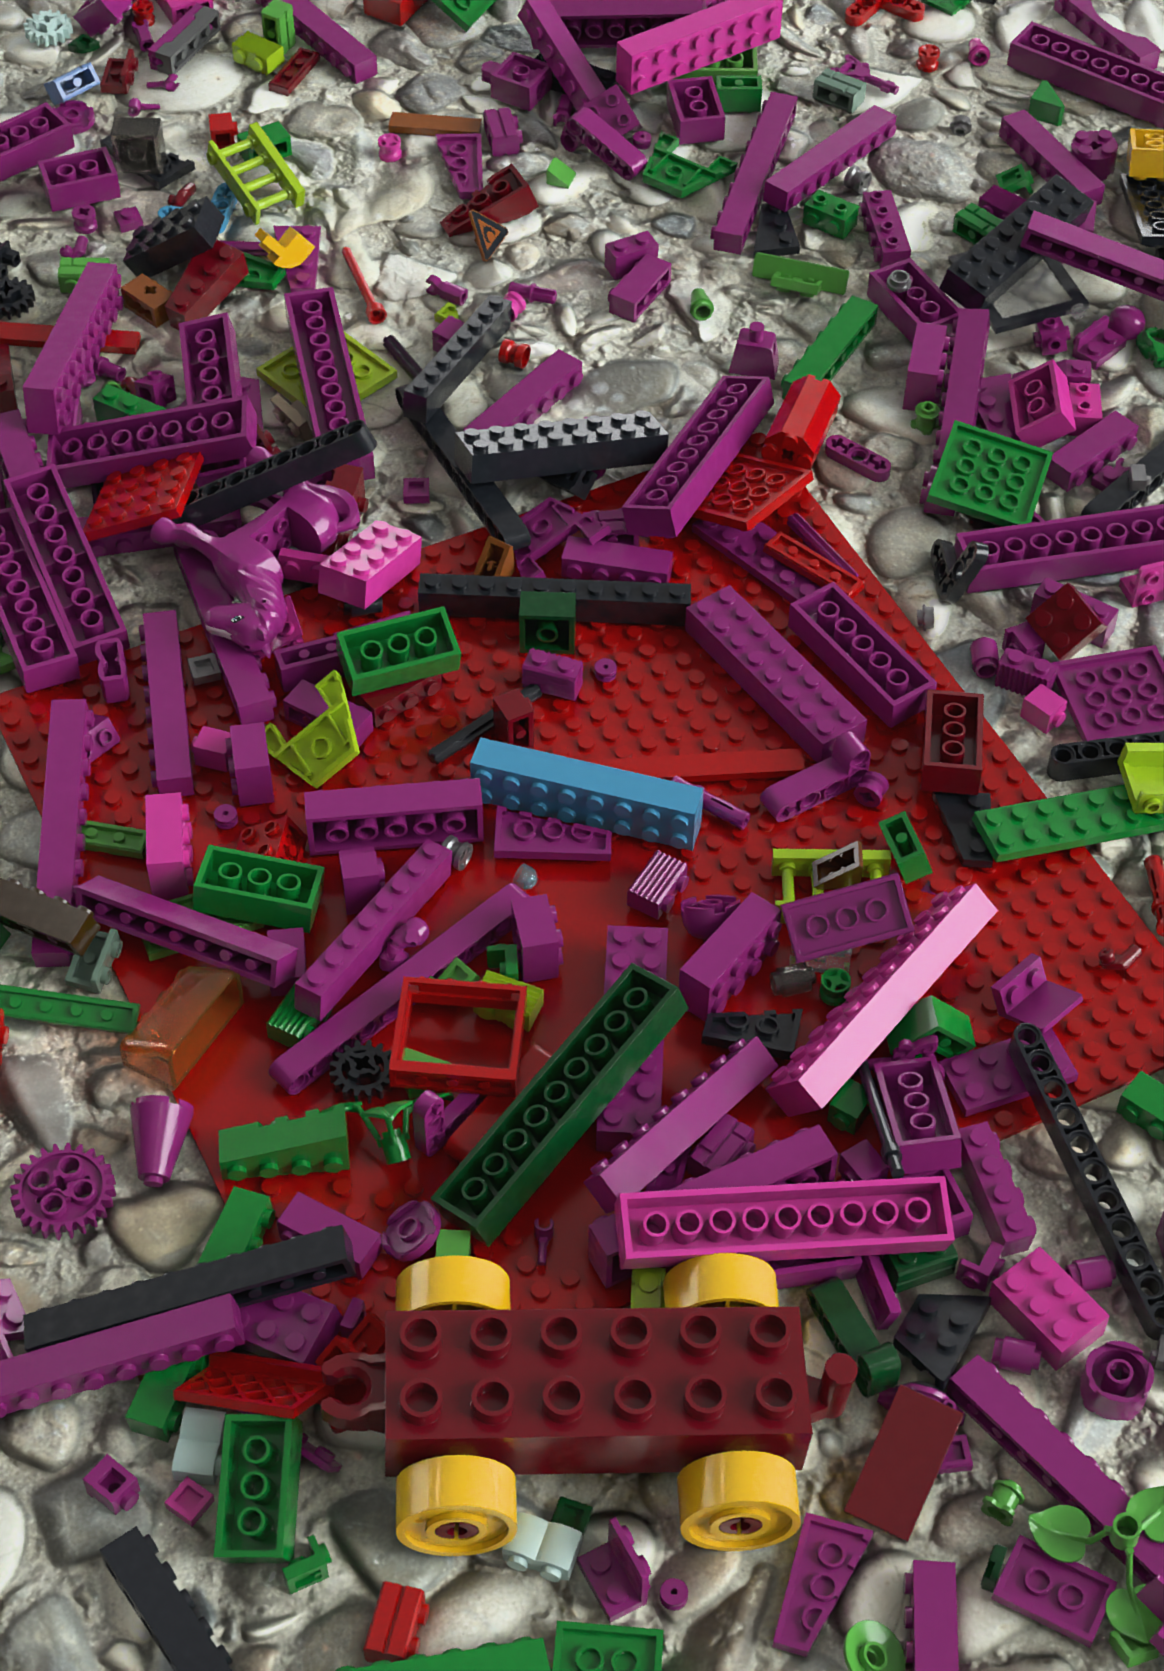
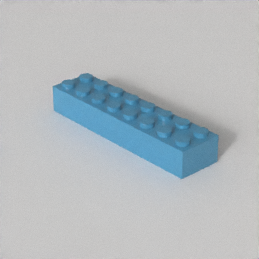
(588, 793)

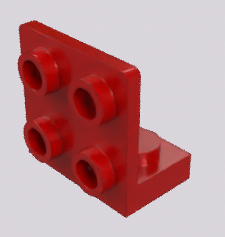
(274, 838)

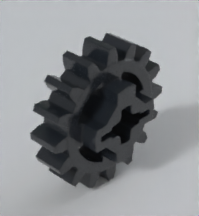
(15, 297)
(362, 1071)

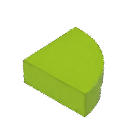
(445, 311)

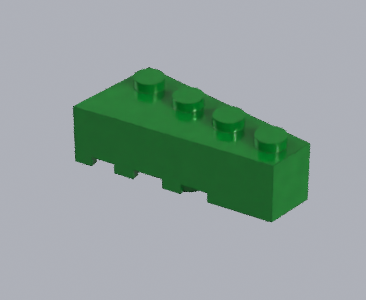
(286, 1146)

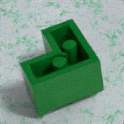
(936, 1018)

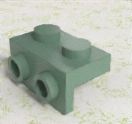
(94, 968)

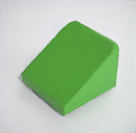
(559, 174)

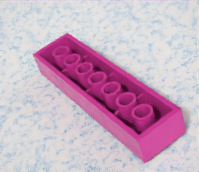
(696, 42)

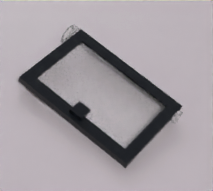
(1038, 295)

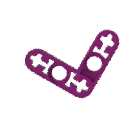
(435, 1124)

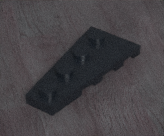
(173, 168)

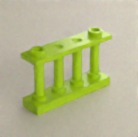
(268, 157)
(799, 863)

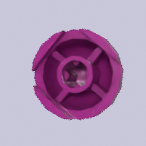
(707, 915)

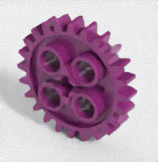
(63, 1191)

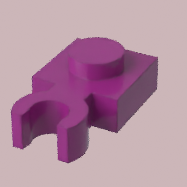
(1108, 475)

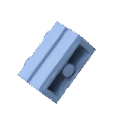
(72, 83)

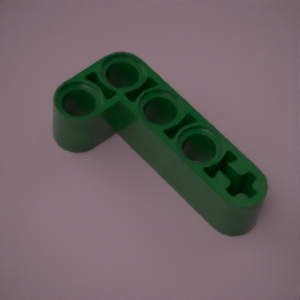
(850, 1334)

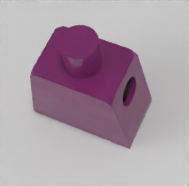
(755, 352)

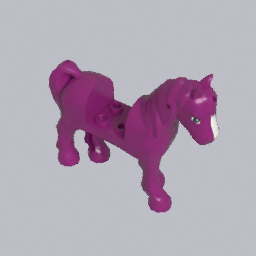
(246, 560)

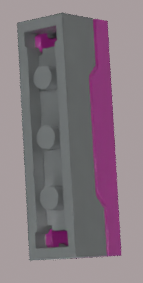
(184, 39)

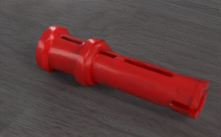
(1155, 874)

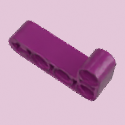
(605, 142)
(819, 782)

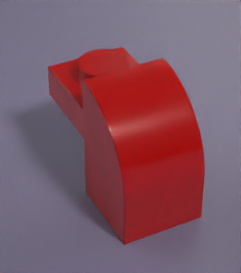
(366, 1338)

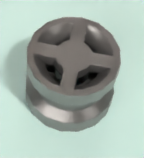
(857, 179)
(460, 852)

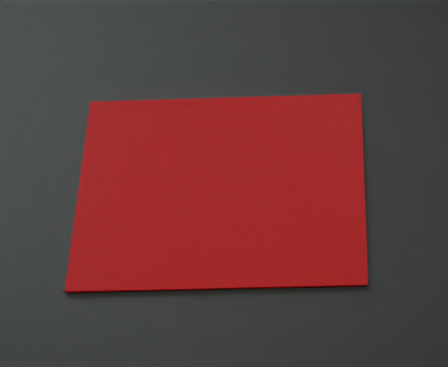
(661, 703)

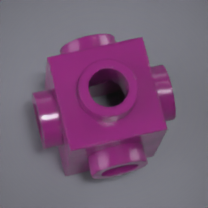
(1051, 336)
(156, 388)

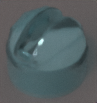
(525, 877)

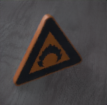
(487, 233)

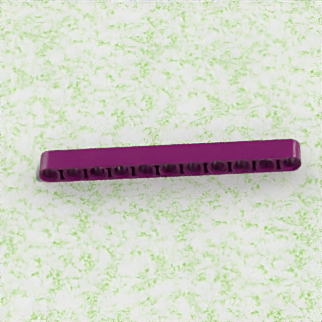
(380, 1003)

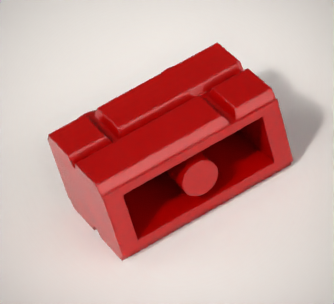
(396, 1623)

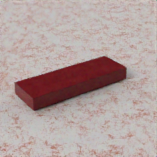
(294, 71)

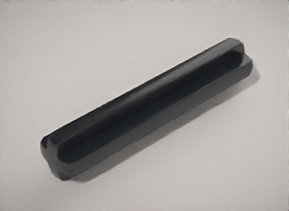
(401, 355)

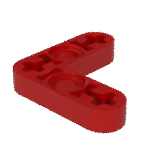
(906, 9)

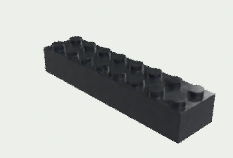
(998, 259)
(559, 447)

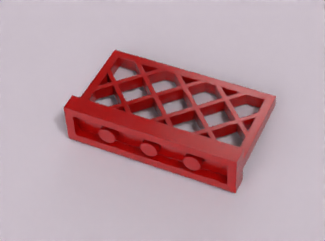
(256, 1385)

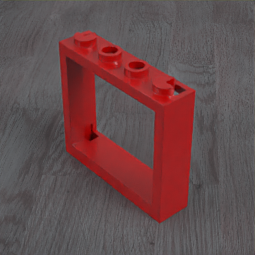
(453, 1076)

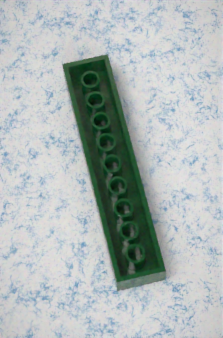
(559, 1104)

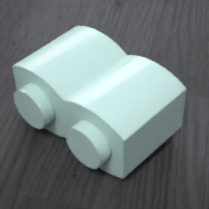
(199, 1446)
(543, 1547)

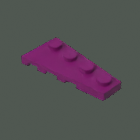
(304, 275)
(539, 838)
(818, 1576)

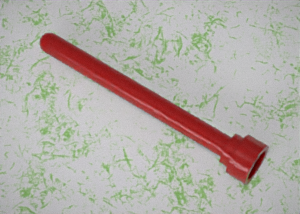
(374, 311)

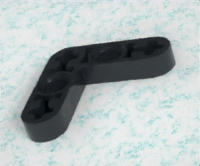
(956, 575)

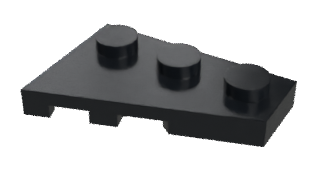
(957, 816)

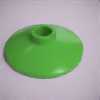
(872, 1648)

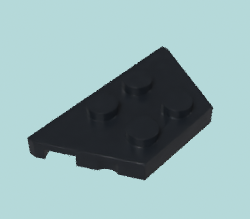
(940, 1331)

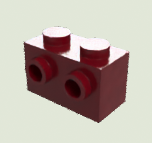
(514, 719)

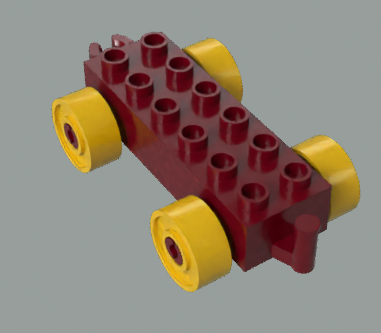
(507, 1392)

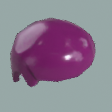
(1127, 321)

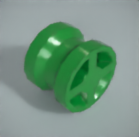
(830, 981)

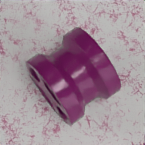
(84, 219)
(871, 789)

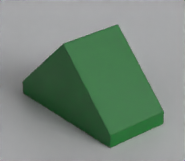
(1046, 105)

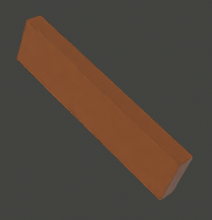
(432, 124)

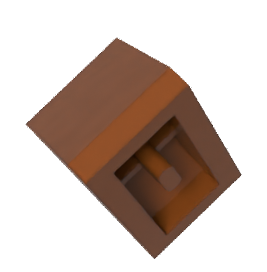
(496, 559)

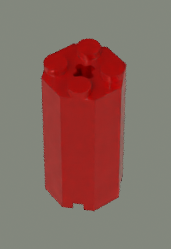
(802, 423)

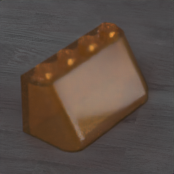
(182, 1024)

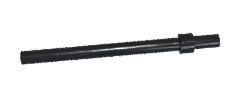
(890, 1150)

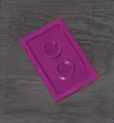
(1054, 1592)

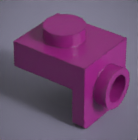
(978, 1276)

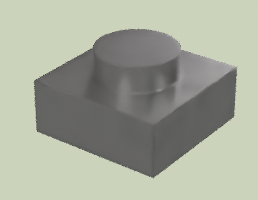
(204, 669)

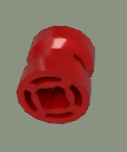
(514, 353)

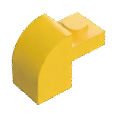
(288, 251)

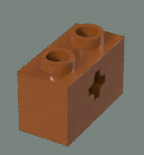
(146, 299)

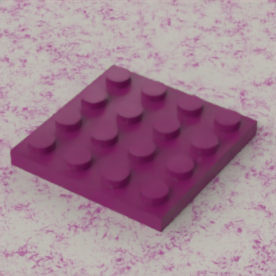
(1114, 692)

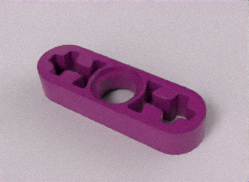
(872, 467)

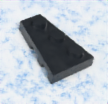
(775, 233)
(774, 1030)

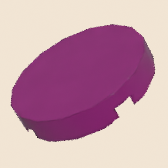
(77, 114)
(411, 1230)

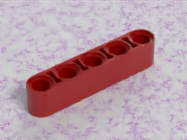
(492, 1107)

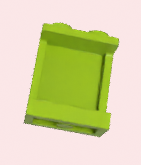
(1143, 776)

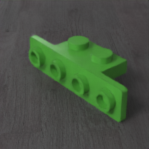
(799, 275)

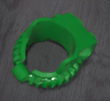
(1150, 348)

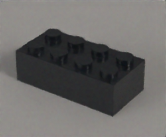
(174, 238)

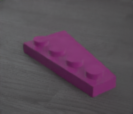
(463, 161)
(995, 406)

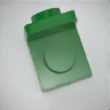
(1015, 179)
(505, 958)
(307, 1570)

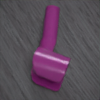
(168, 83)
(135, 107)
(543, 1235)

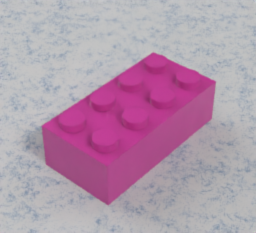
(369, 564)

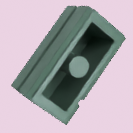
(839, 90)

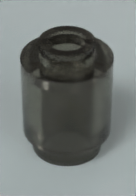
(792, 979)

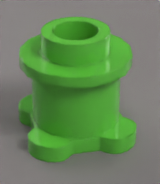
(926, 419)
(1003, 1501)

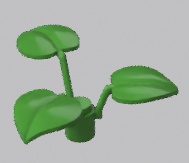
(1065, 1531)

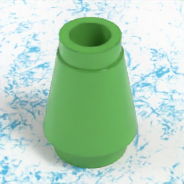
(701, 305)

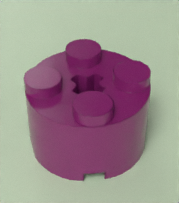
(1096, 151)
(1116, 1381)

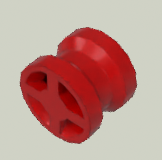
(143, 11)
(928, 58)

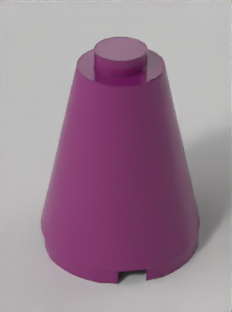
(158, 1136)

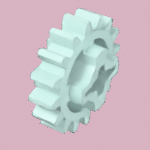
(48, 28)

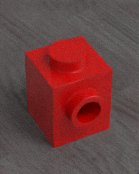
(222, 129)

